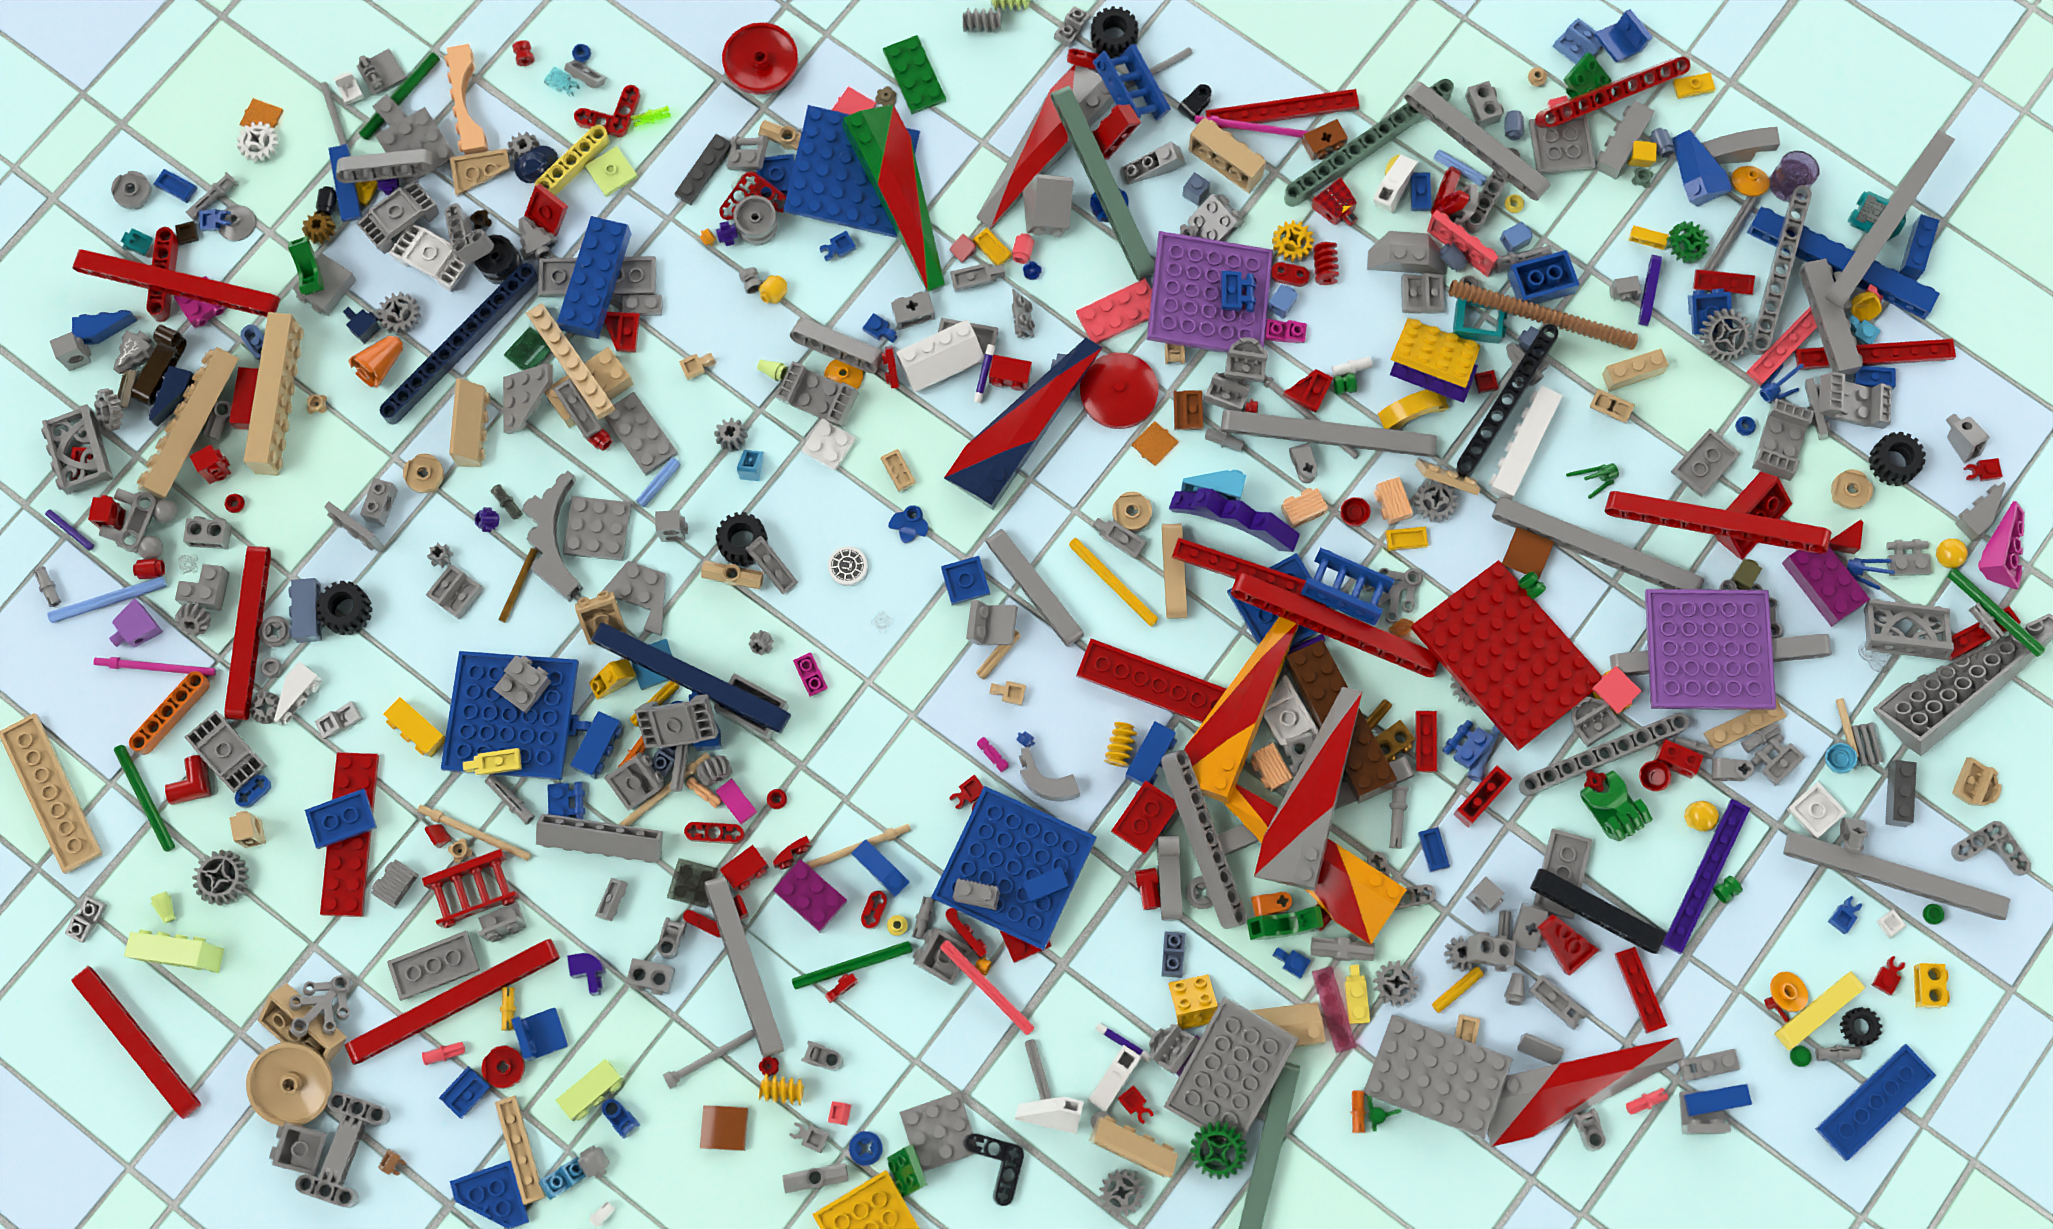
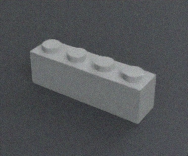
(1621, 144)

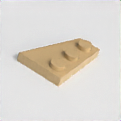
(477, 168)
(1447, 477)

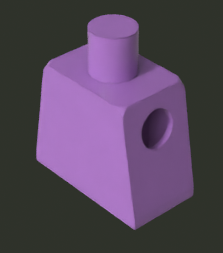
(134, 625)

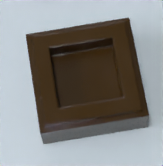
(186, 232)

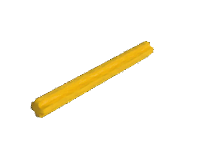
(1109, 578)

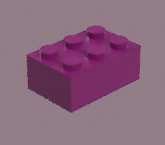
(810, 896)

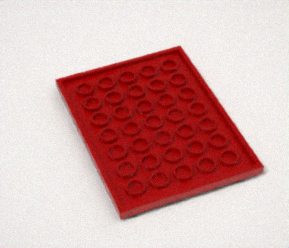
(1507, 655)

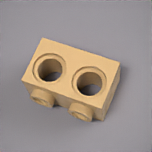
(1612, 406)

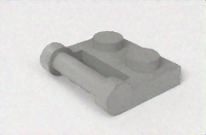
(747, 158)

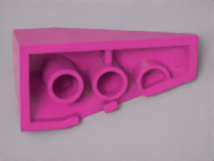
(2001, 554)

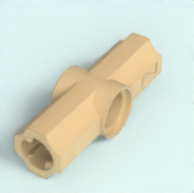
(777, 133)
(719, 572)

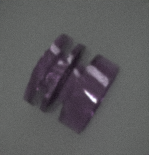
(1793, 170)

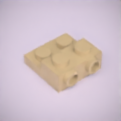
(597, 610)

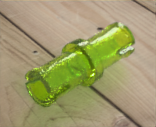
(651, 116)

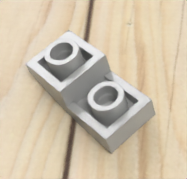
(1072, 26)
(86, 919)

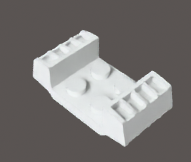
(429, 255)

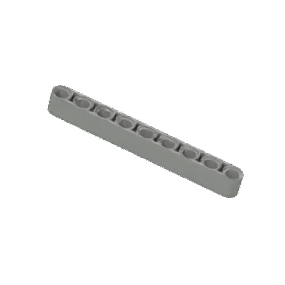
(1477, 141)
(1786, 263)
(1612, 750)
(1204, 839)
(743, 967)

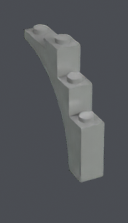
(544, 537)

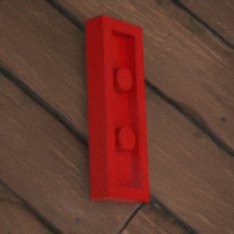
(1729, 281)
(1426, 741)

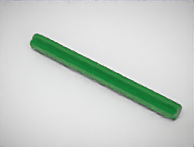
(401, 93)
(1995, 611)
(144, 798)
(851, 965)

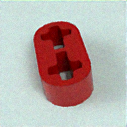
(1082, 58)
(869, 907)

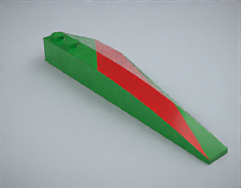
(892, 169)

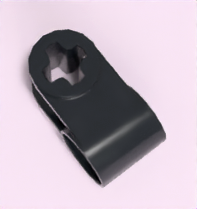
(1194, 104)

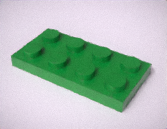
(914, 74)

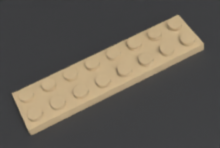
(50, 793)

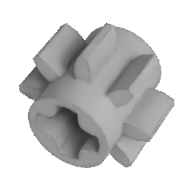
(440, 555)
(761, 642)

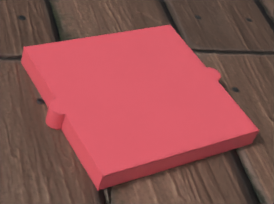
(852, 102)
(1616, 689)

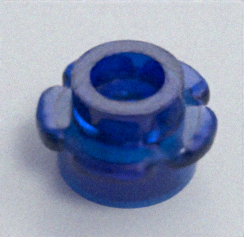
(1032, 275)

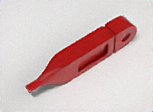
(701, 922)

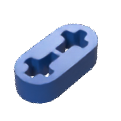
(250, 787)

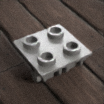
(380, 71)
(1022, 314)

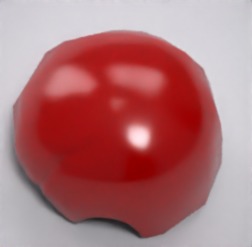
(1355, 511)
(1655, 775)

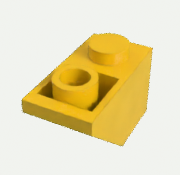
(612, 678)

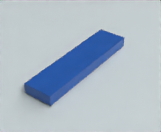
(346, 192)

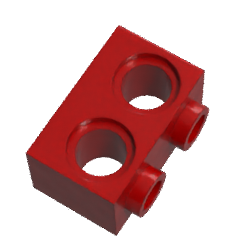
(106, 512)
(1679, 758)

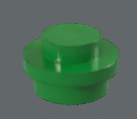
(1933, 914)
(1800, 1056)

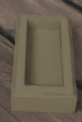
(125, 387)

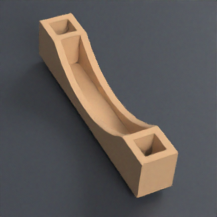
(461, 66)

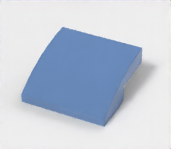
(1577, 41)

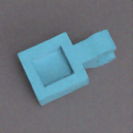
(1864, 331)

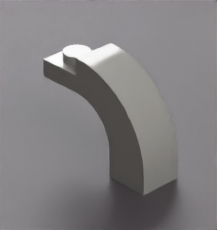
(1044, 787)

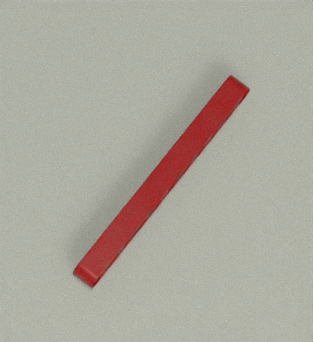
(175, 283)
(1718, 522)
(1335, 625)
(452, 1001)

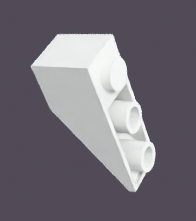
(1394, 184)
(296, 689)
(1114, 1078)
(1053, 1113)

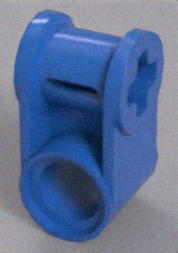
(620, 1118)

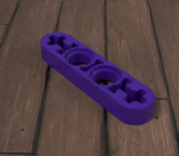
(1649, 290)

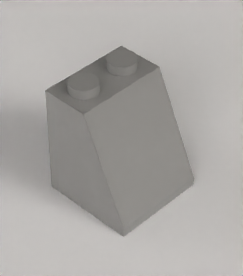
(1048, 205)

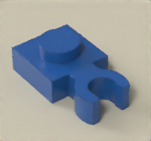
(212, 218)
(840, 244)
(1843, 916)

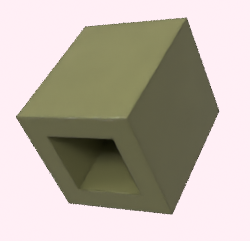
(1746, 574)

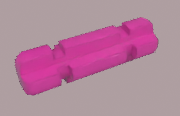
(993, 755)

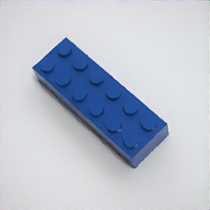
(594, 277)

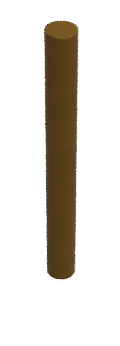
(518, 585)

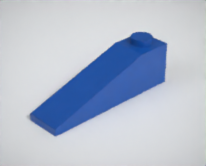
(1699, 170)

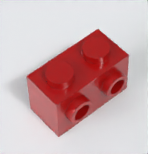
(211, 464)

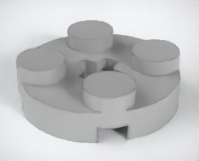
(133, 200)

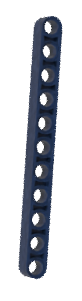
(449, 346)
(691, 677)

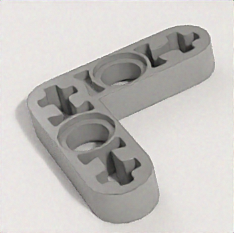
(1997, 841)
(1419, 889)

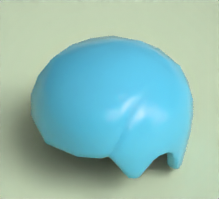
(1841, 758)

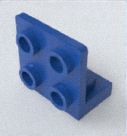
(1624, 37)
(540, 1034)

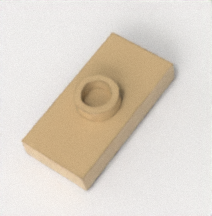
(898, 470)

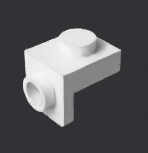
(348, 87)

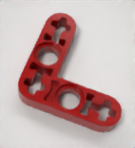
(612, 121)
(755, 189)
(1447, 199)

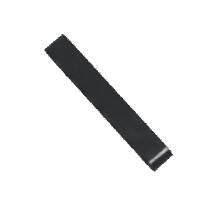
(1597, 911)

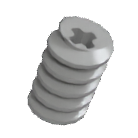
(982, 20)

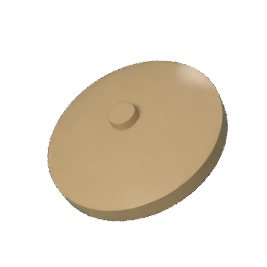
(289, 1083)

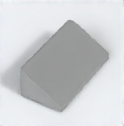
(1540, 1049)

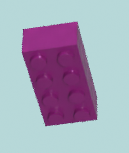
(1826, 584)

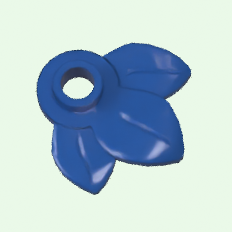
(908, 526)

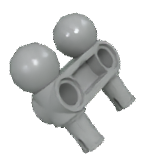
(138, 523)

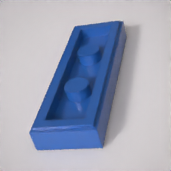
(1717, 1100)

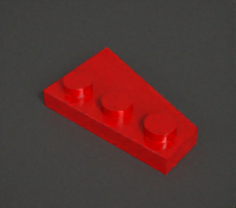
(1566, 945)

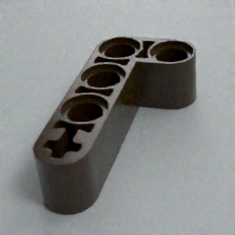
(167, 353)

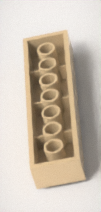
(273, 394)
(187, 424)

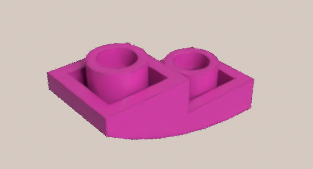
(1285, 331)
(810, 674)
(736, 801)

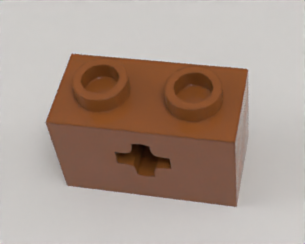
(1316, 140)

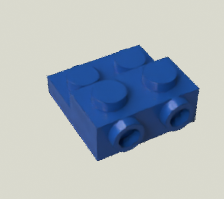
(1702, 305)

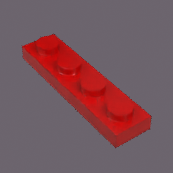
(1975, 636)
(1640, 990)

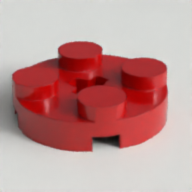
(495, 1058)

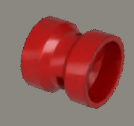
(523, 53)

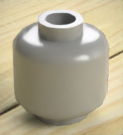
(593, 1162)

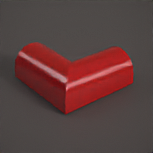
(195, 786)

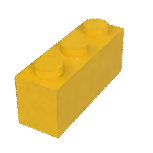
(414, 727)

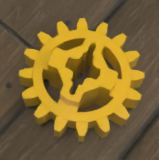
(1297, 234)

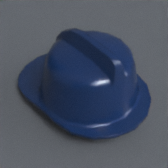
(535, 163)

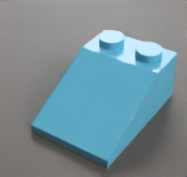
(1226, 483)

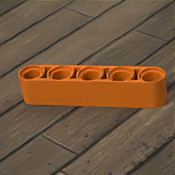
(159, 717)

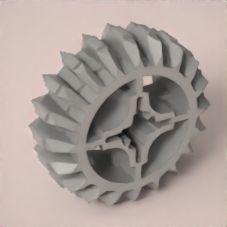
(1741, 329)
(222, 870)

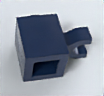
(362, 325)

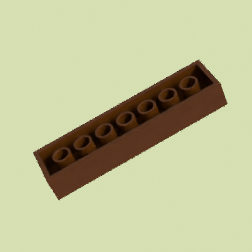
(1319, 685)

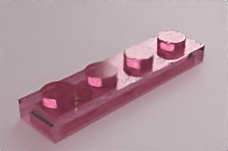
(1333, 1009)

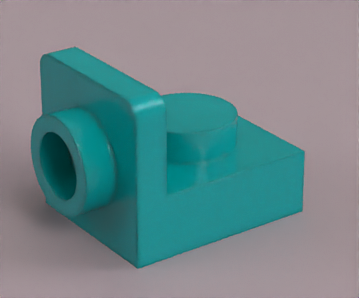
(136, 241)

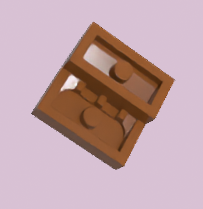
(1527, 552)
(724, 1128)

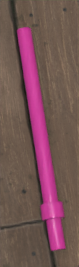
(1253, 127)
(116, 663)

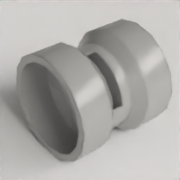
(750, 279)

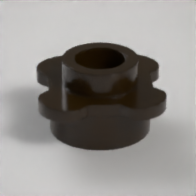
(481, 214)

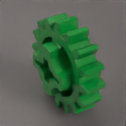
(1686, 243)

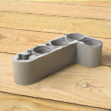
(465, 242)
(1169, 877)

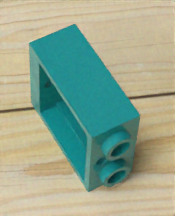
(1477, 334)

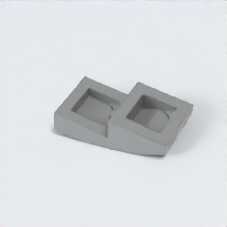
(338, 720)

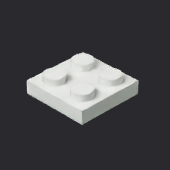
(828, 445)
(1816, 810)

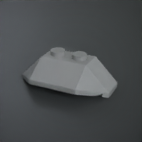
(1406, 253)

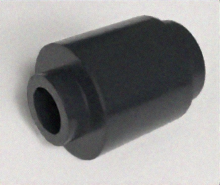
(326, 200)

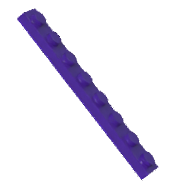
(1705, 876)

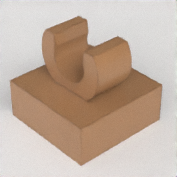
(389, 1162)

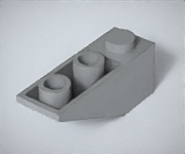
(1156, 163)
(1982, 515)

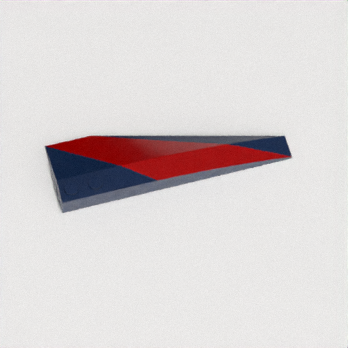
(1002, 448)

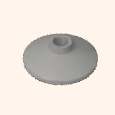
(242, 227)

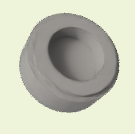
(271, 667)

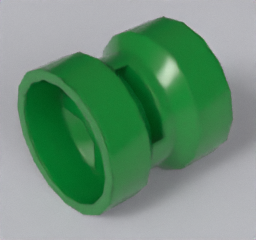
(1345, 384)
(1532, 585)
(1727, 889)

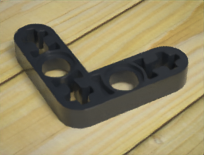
(1003, 1156)

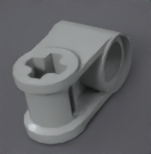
(1303, 459)
(1727, 769)
(1853, 834)
(671, 933)
(818, 1055)
(1589, 1128)

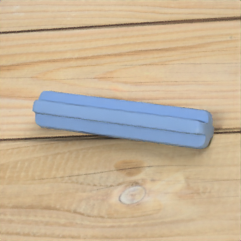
(1466, 171)
(658, 482)

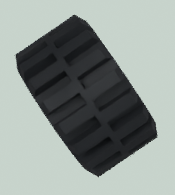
(1113, 19)
(1903, 445)
(731, 527)
(333, 597)

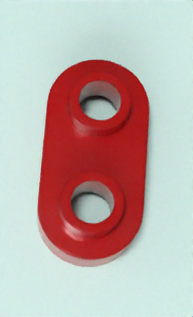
(1289, 275)

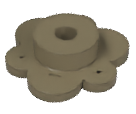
(882, 99)

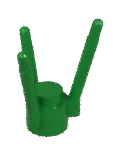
(1605, 473)
(1378, 1115)

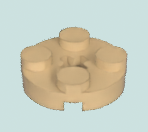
(430, 482)
(1841, 495)
(1139, 503)

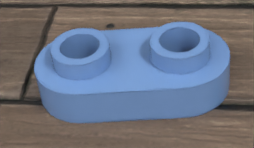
(254, 344)

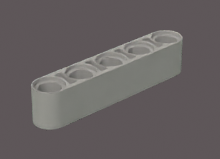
(384, 166)
(1488, 198)
(836, 345)

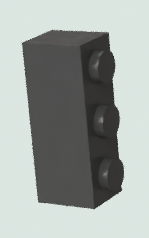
(1901, 793)

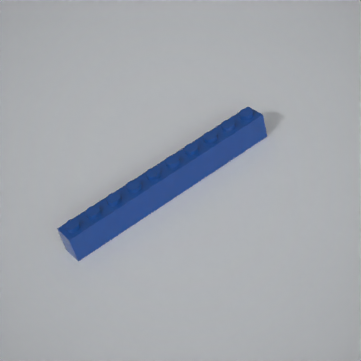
(1895, 287)

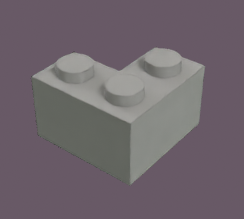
(209, 590)

